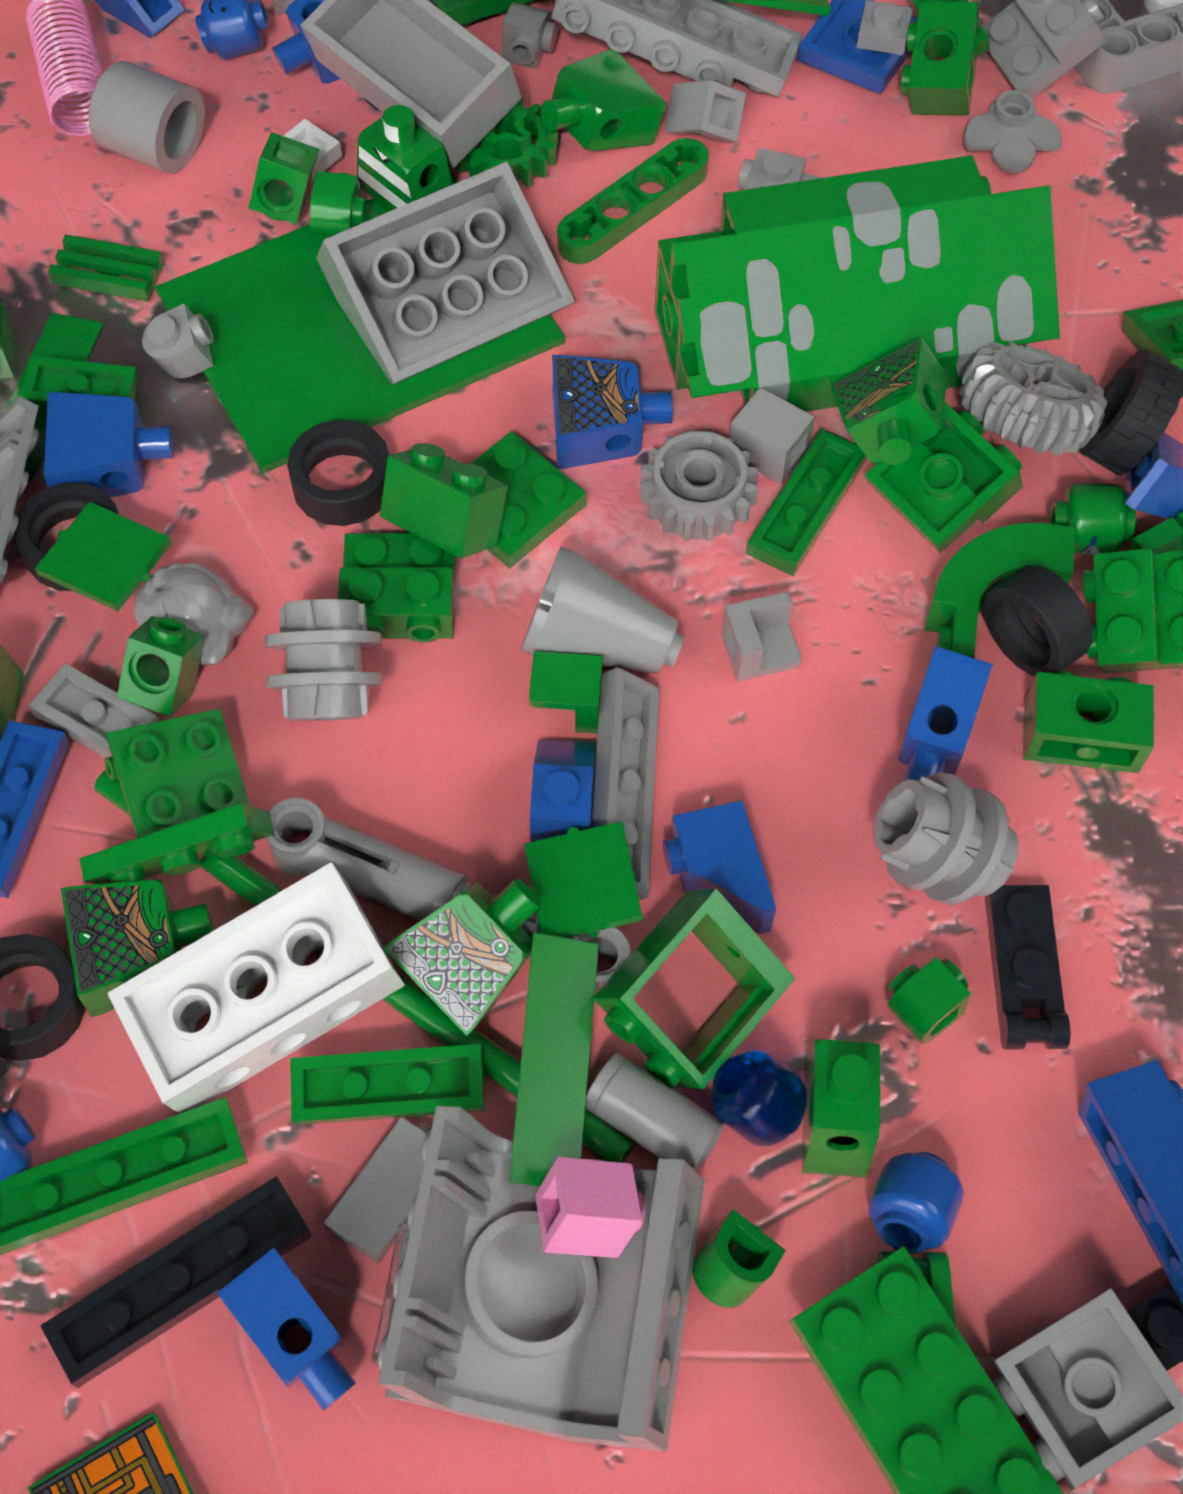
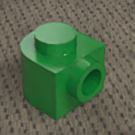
(336, 203)
(929, 998)
(734, 1261)

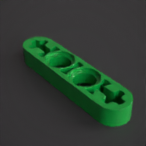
(627, 195)

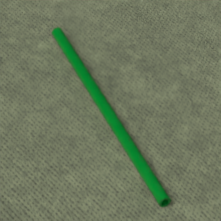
(409, 1000)

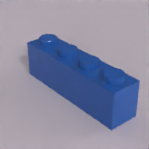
(1139, 1134)

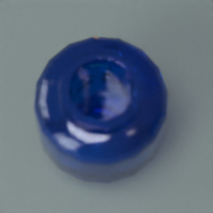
(759, 1097)

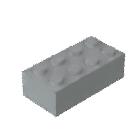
(418, 60)

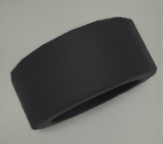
(332, 440)
(47, 510)
(1057, 609)
(64, 1016)

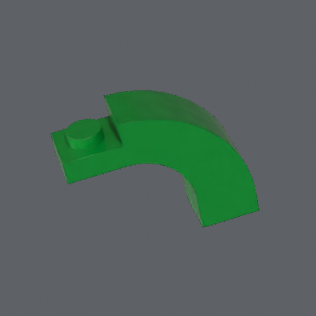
(985, 564)

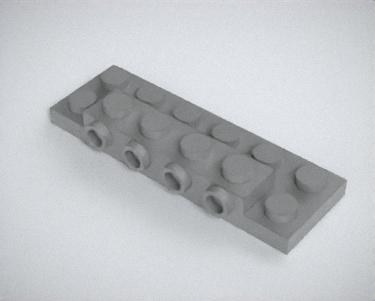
(690, 37)

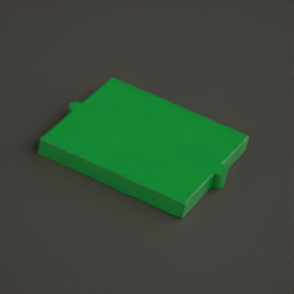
(103, 556)
(583, 881)

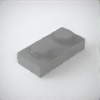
(86, 709)

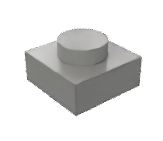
(884, 27)

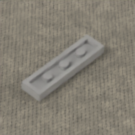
(627, 764)

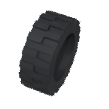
(1137, 412)

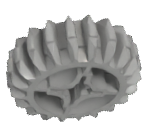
(1033, 398)

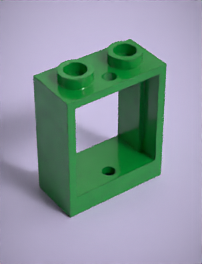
(737, 948)

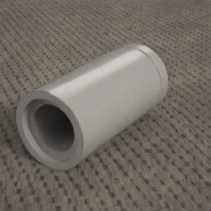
(653, 1113)

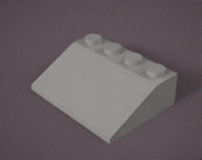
(444, 273)

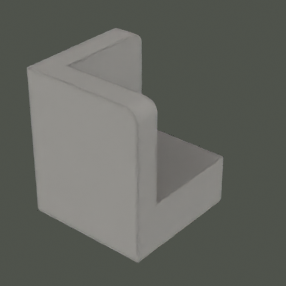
(706, 110)
(772, 434)
(760, 636)

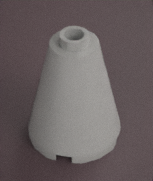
(598, 615)

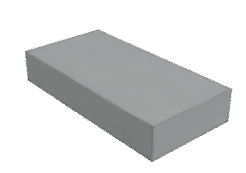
(381, 1194)

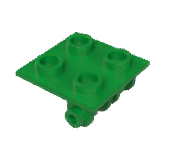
(175, 770)

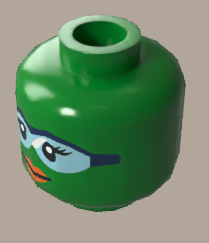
(1098, 515)

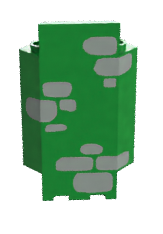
(850, 269)

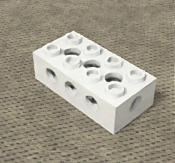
(225, 965)

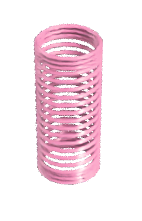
(50, 85)

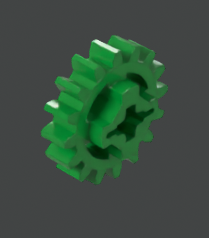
(512, 143)

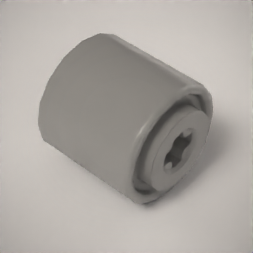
(146, 116)

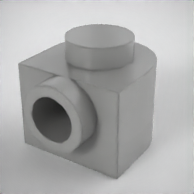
(527, 35)
(179, 342)

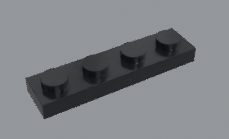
(173, 1282)

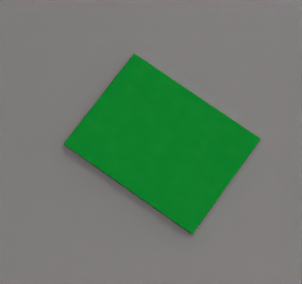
(294, 357)

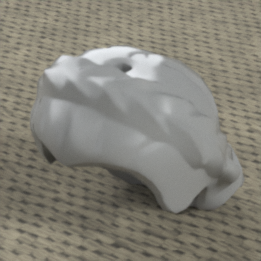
(198, 601)

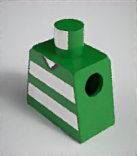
(400, 160)

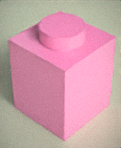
(589, 1207)

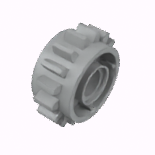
(694, 460)

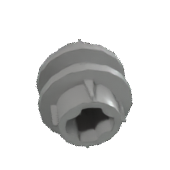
(324, 660)
(945, 838)

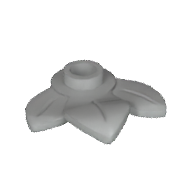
(1012, 132)

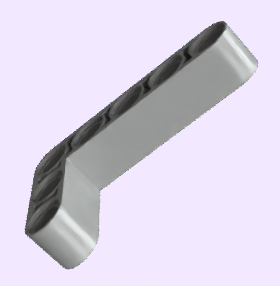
(1134, 49)

